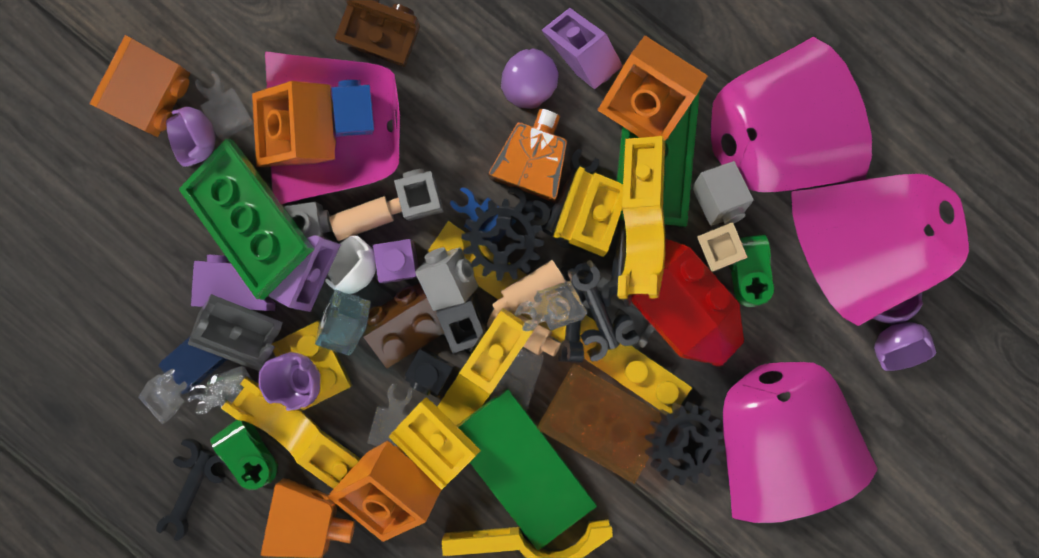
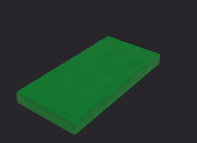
(677, 166)
(245, 219)
(525, 470)

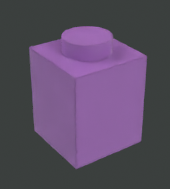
(396, 261)

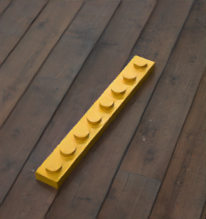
(622, 363)

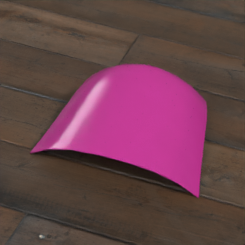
(805, 121)
(357, 158)
(871, 240)
(792, 453)

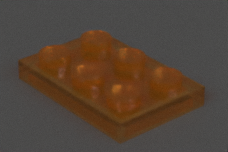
(601, 422)

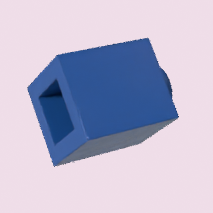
(352, 109)

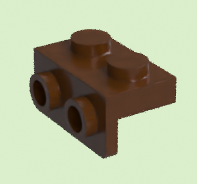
(379, 30)
(402, 325)

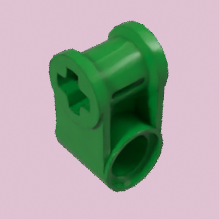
(753, 270)
(241, 450)

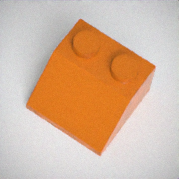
(141, 87)
(652, 91)
(293, 124)
(386, 492)

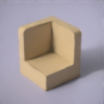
(722, 247)

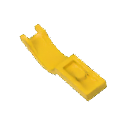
(643, 217)
(485, 367)
(296, 432)
(512, 539)

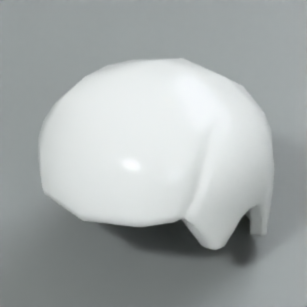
(352, 266)

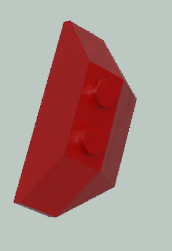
(693, 309)

